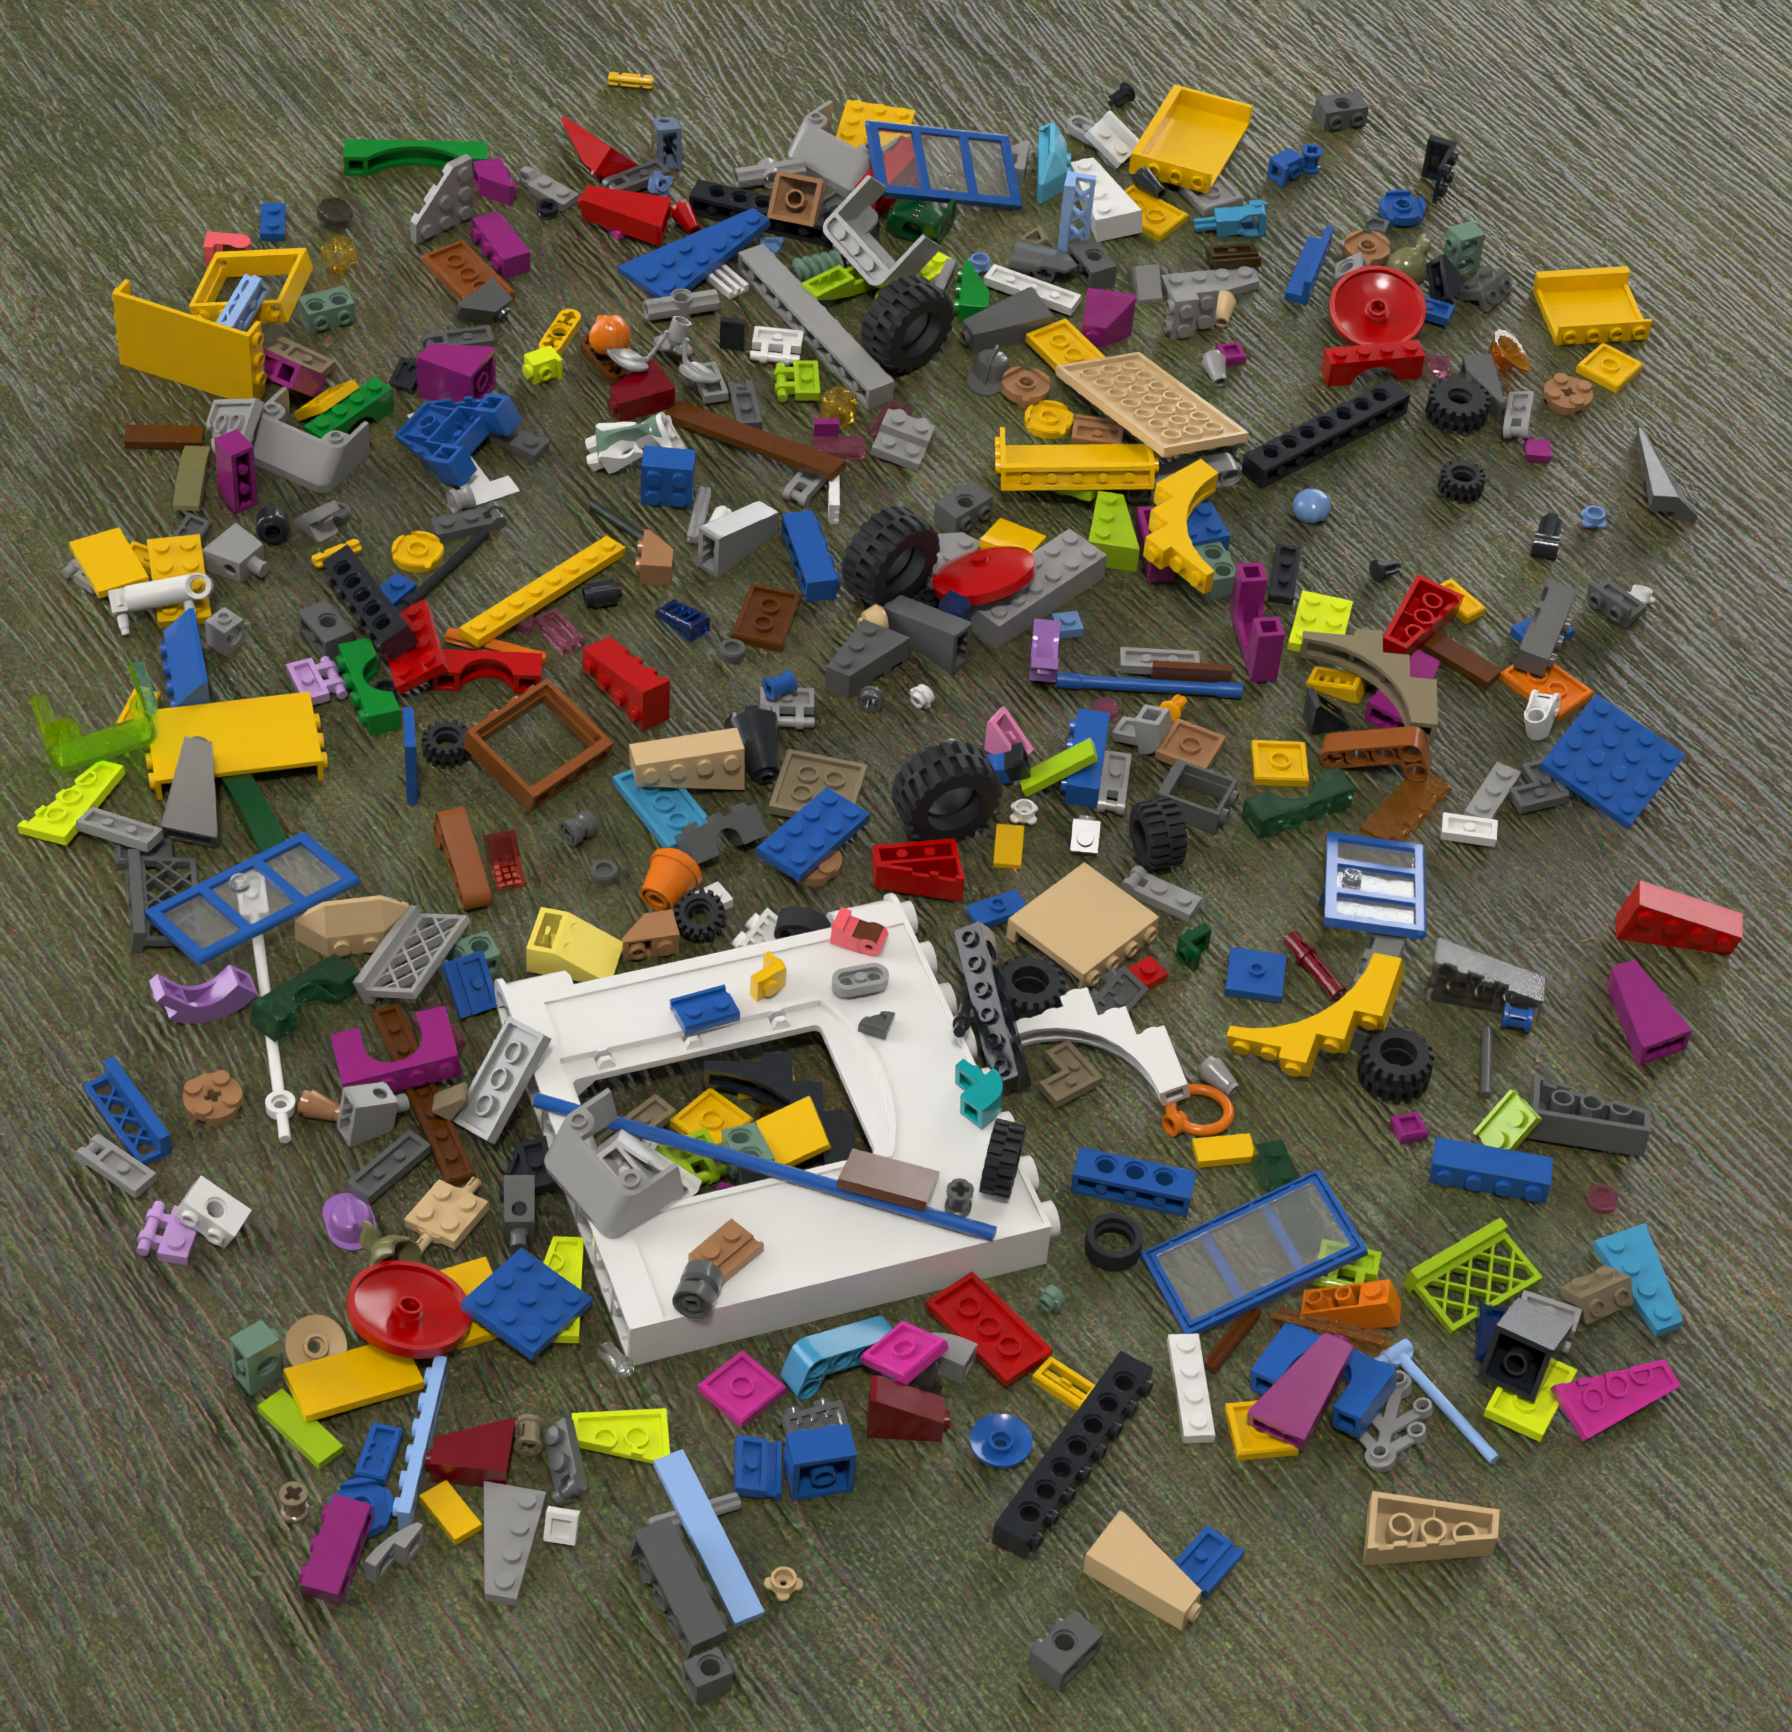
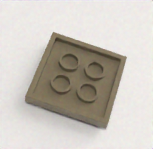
(807, 775)

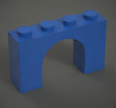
(1368, 1379)

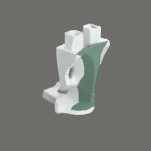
(621, 442)

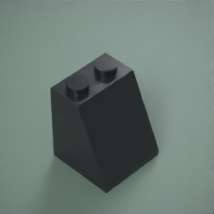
(1525, 1349)

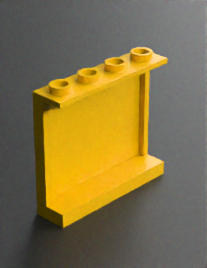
(1589, 306)

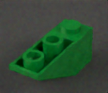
(971, 291)

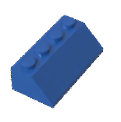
(184, 662)

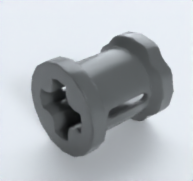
(959, 1196)

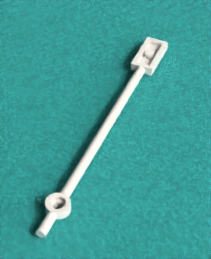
(279, 1103)

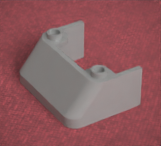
(827, 155)
(849, 231)
(301, 456)
(607, 1201)

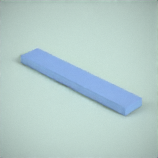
(708, 1538)

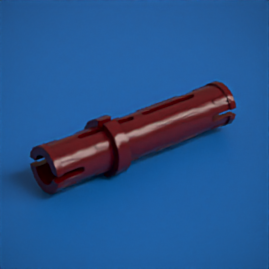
(1308, 957)

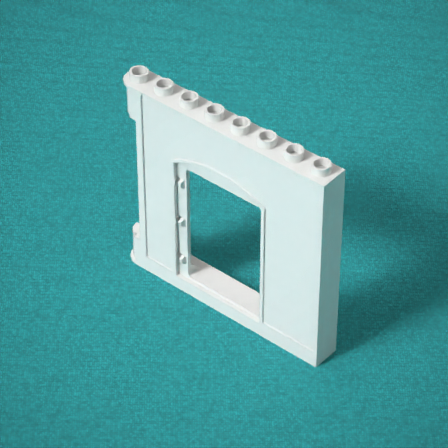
(819, 1248)

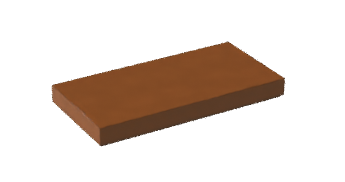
(462, 269)

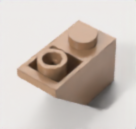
(655, 560)
(651, 936)

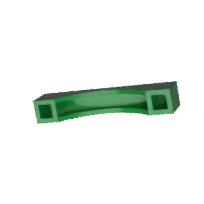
(370, 156)

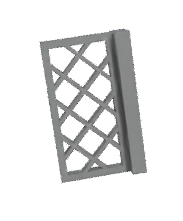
(400, 946)

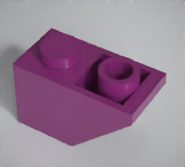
(494, 181)

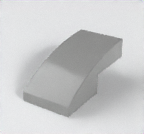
(398, 1547)

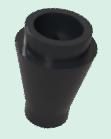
(1148, 182)

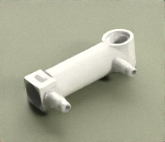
(156, 594)

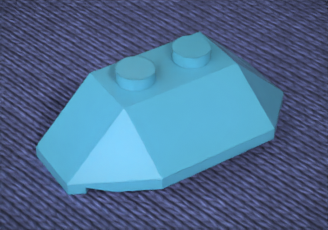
(1052, 162)

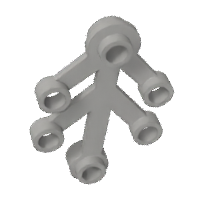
(1390, 1425)

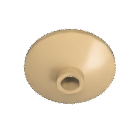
(316, 1329)

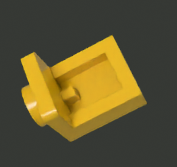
(769, 979)

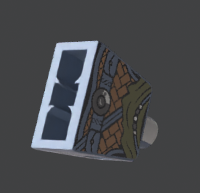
(667, 135)

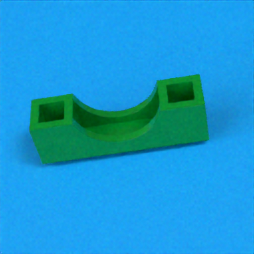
(370, 400)
(376, 708)

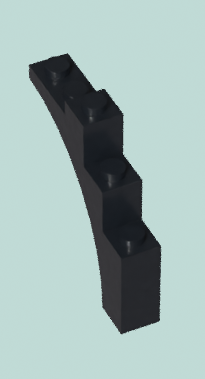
(774, 1085)

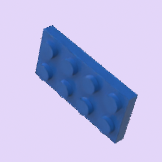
(813, 834)

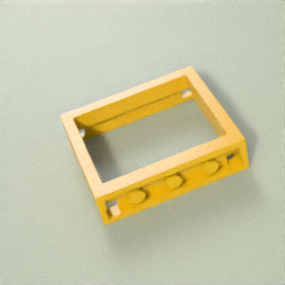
(259, 264)

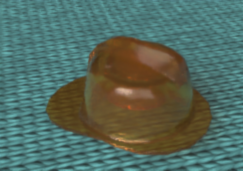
(1508, 352)

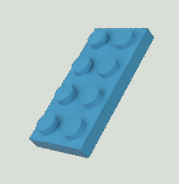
(660, 808)

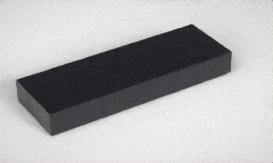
(1284, 574)

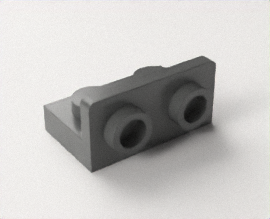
(1118, 990)
(821, 1415)

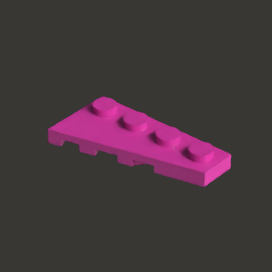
(1611, 1397)

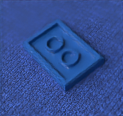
(410, 755)

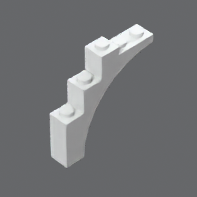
(1113, 1031)

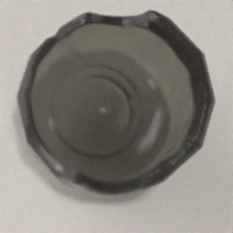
(334, 214)

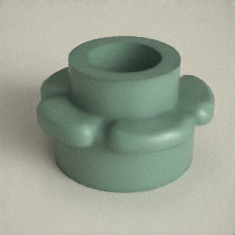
(1051, 1299)

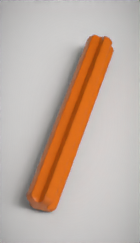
(452, 637)

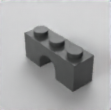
(741, 825)

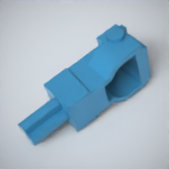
(1236, 220)

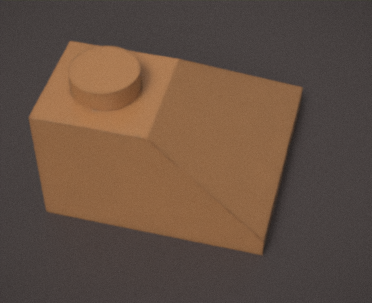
(796, 198)

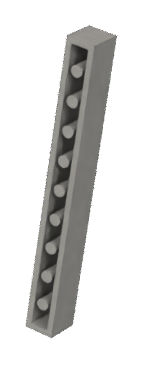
(821, 331)

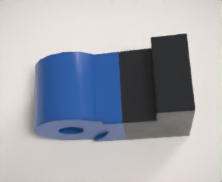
(1012, 765)

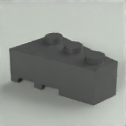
(1545, 629)

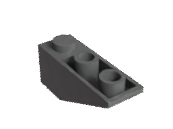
(1483, 370)

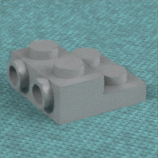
(1190, 310)
(903, 439)

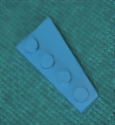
(1636, 1256)

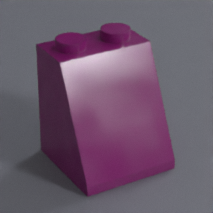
(455, 371)

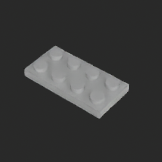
(502, 1079)

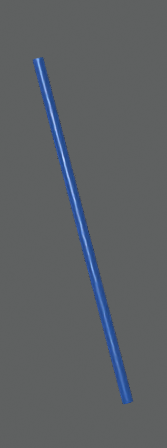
(771, 1169)

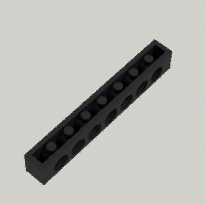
(722, 202)
(1325, 434)
(1123, 1374)

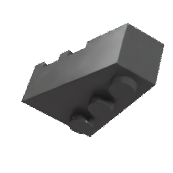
(863, 657)

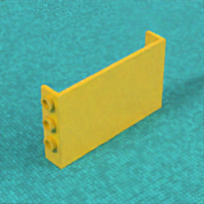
(1191, 138)
(188, 347)
(1075, 466)
(244, 736)

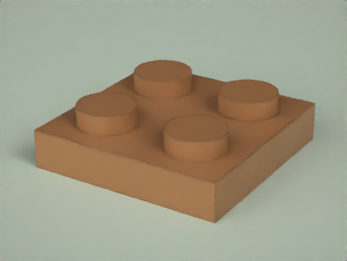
(1190, 744)

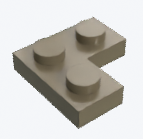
(1073, 1076)

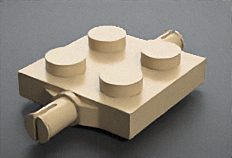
(447, 1214)

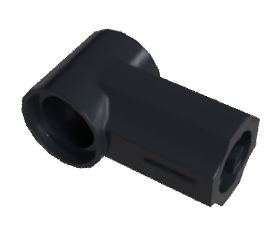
(1547, 538)

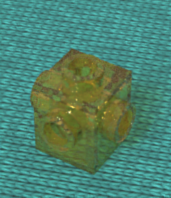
(339, 245)
(839, 404)

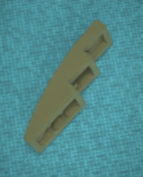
(191, 478)

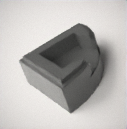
(1377, 224)
(877, 1025)

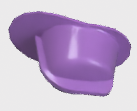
(344, 1219)

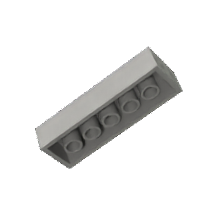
(1062, 572)

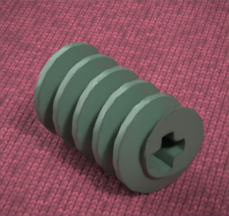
(816, 264)

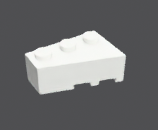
(626, 1152)

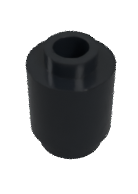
(601, 593)

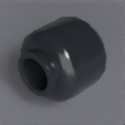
(272, 524)

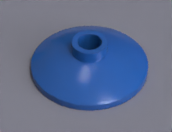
(1003, 1431)

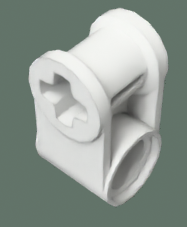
(1541, 714)

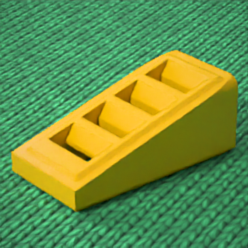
(1346, 684)

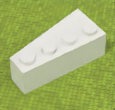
(1113, 210)

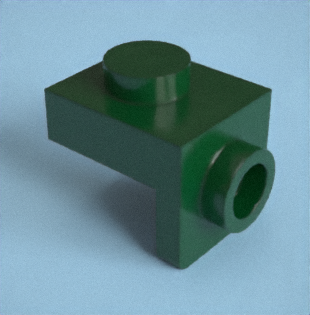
(1192, 944)

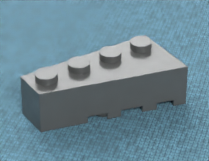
(678, 1586)

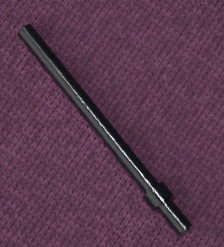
(443, 571)
(962, 1019)

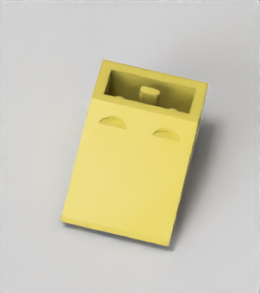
(573, 945)

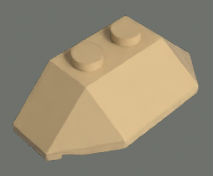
(348, 924)

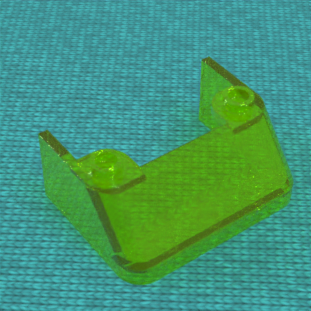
(72, 750)

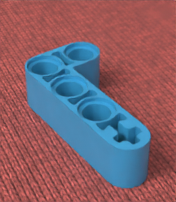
(828, 1353)

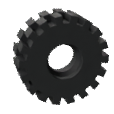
(1458, 405)
(1002, 1158)

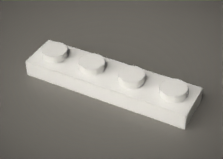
(1014, 282)
(1190, 1388)

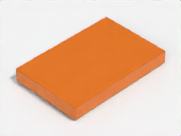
(1555, 680)

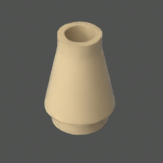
(1225, 308)

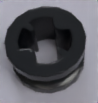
(547, 209)

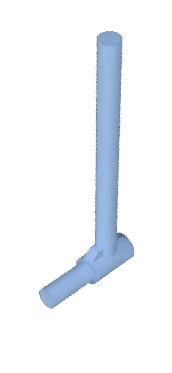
(1401, 1355)

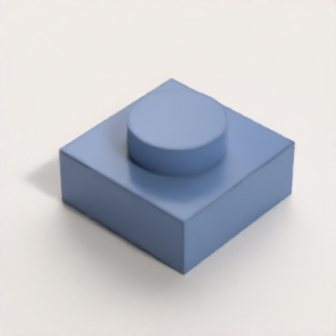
(1070, 624)

